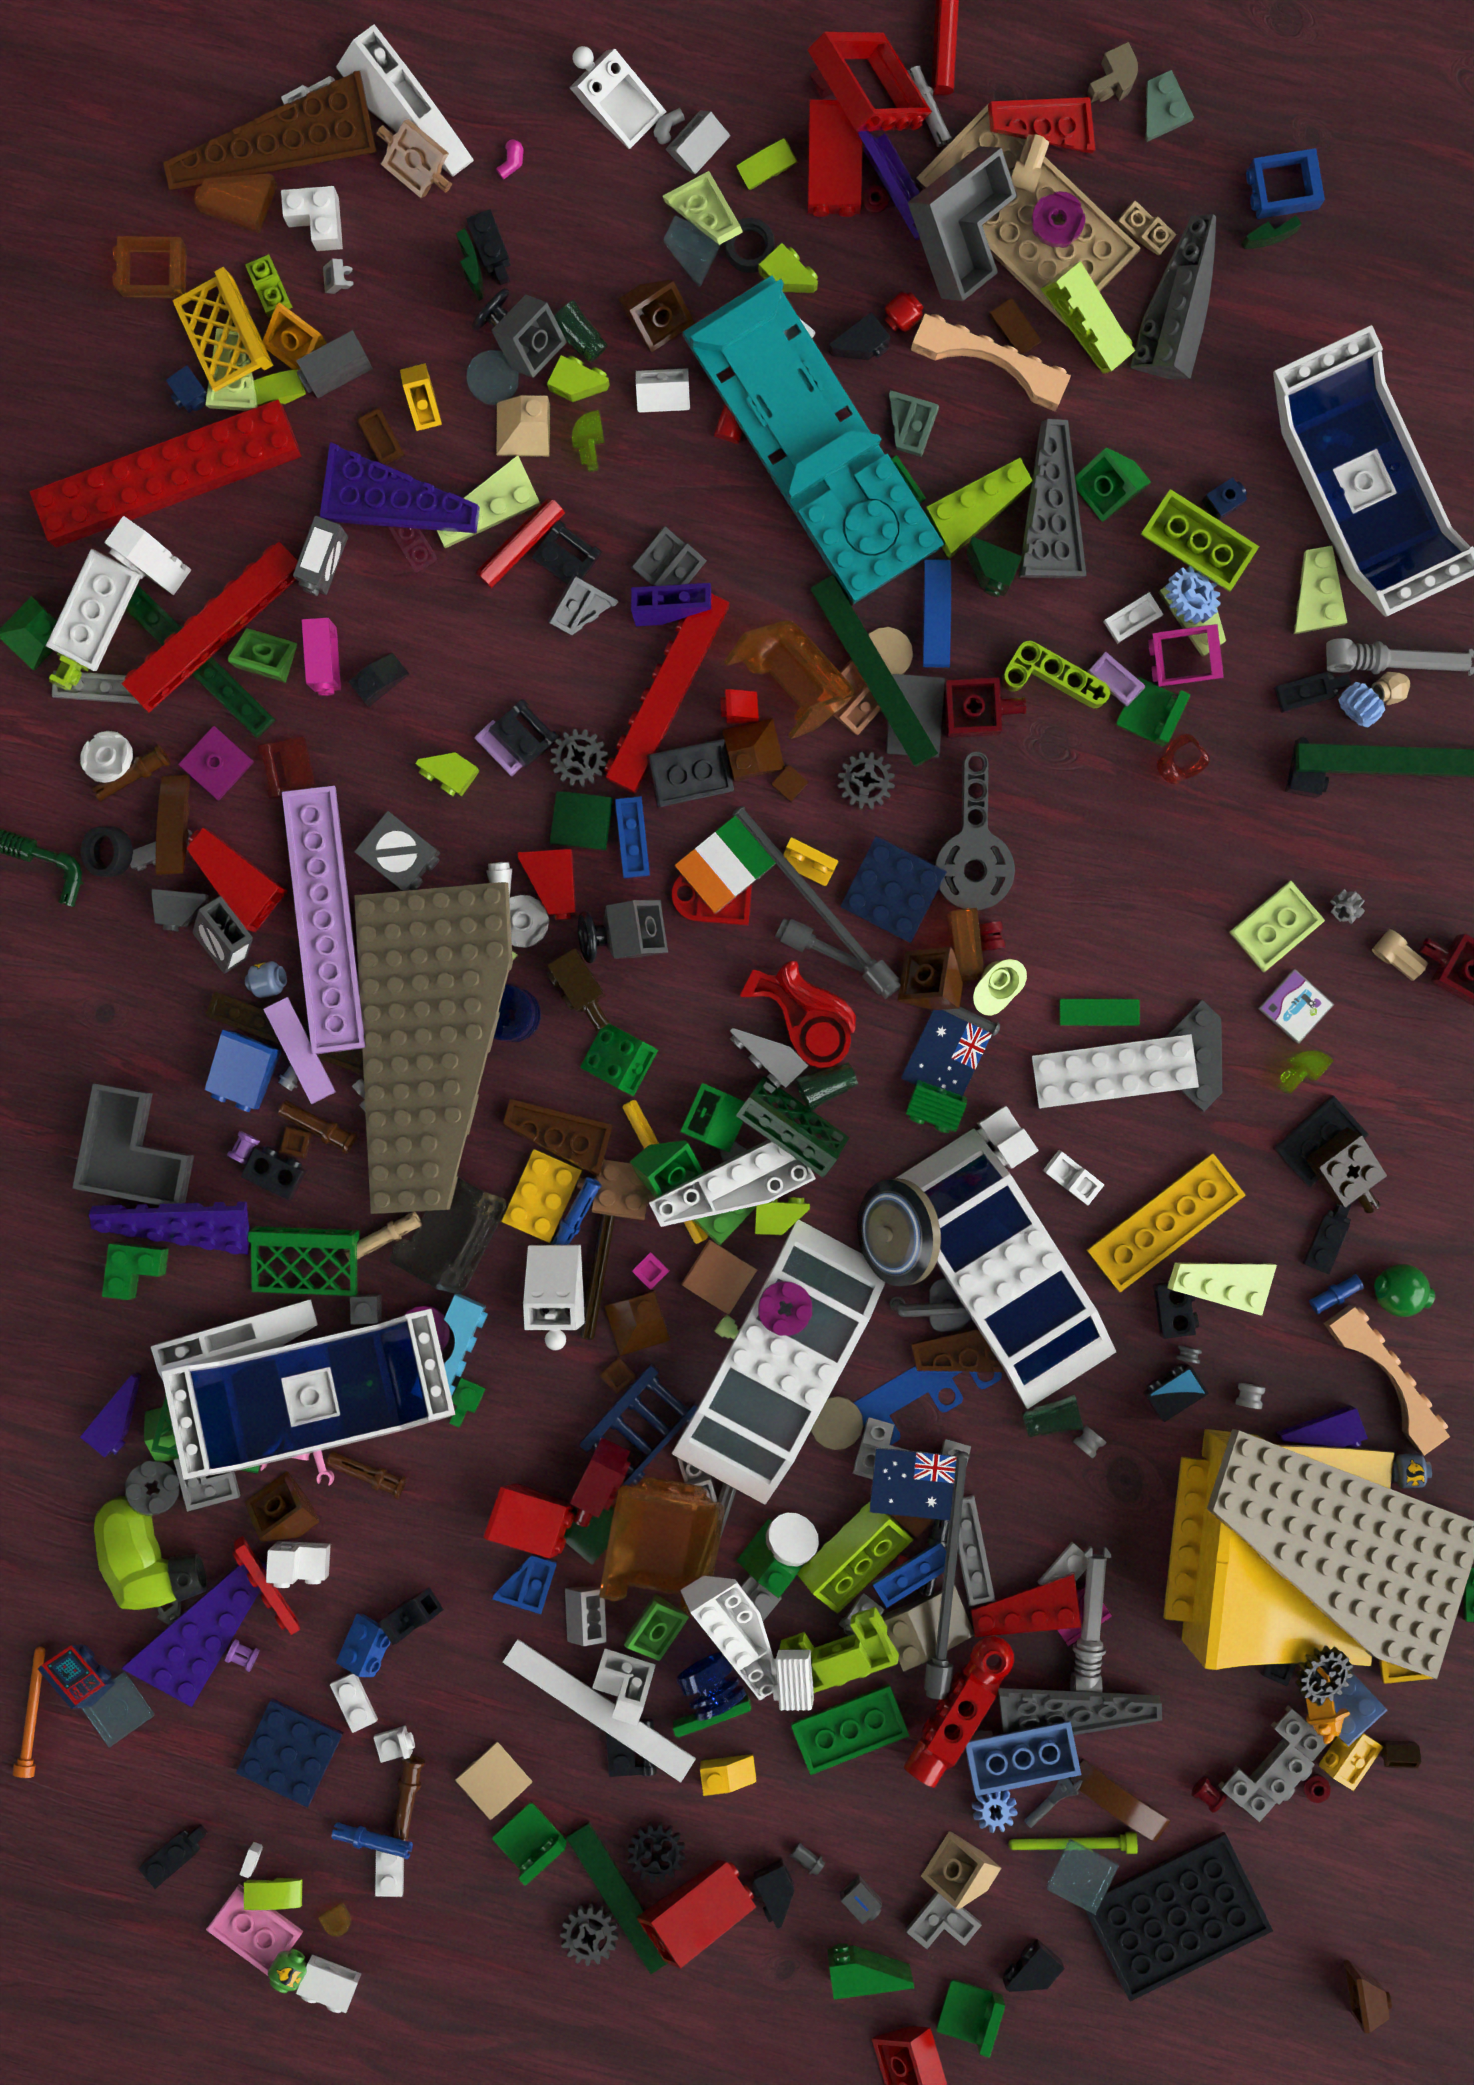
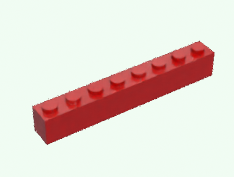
(212, 627)
(665, 695)

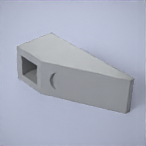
(775, 1057)

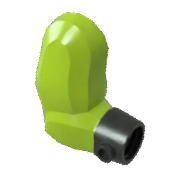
(133, 1560)

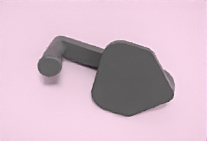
(943, 1309)

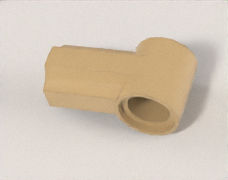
(1028, 167)
(1394, 950)

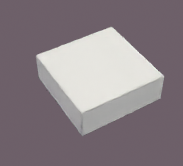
(251, 1860)

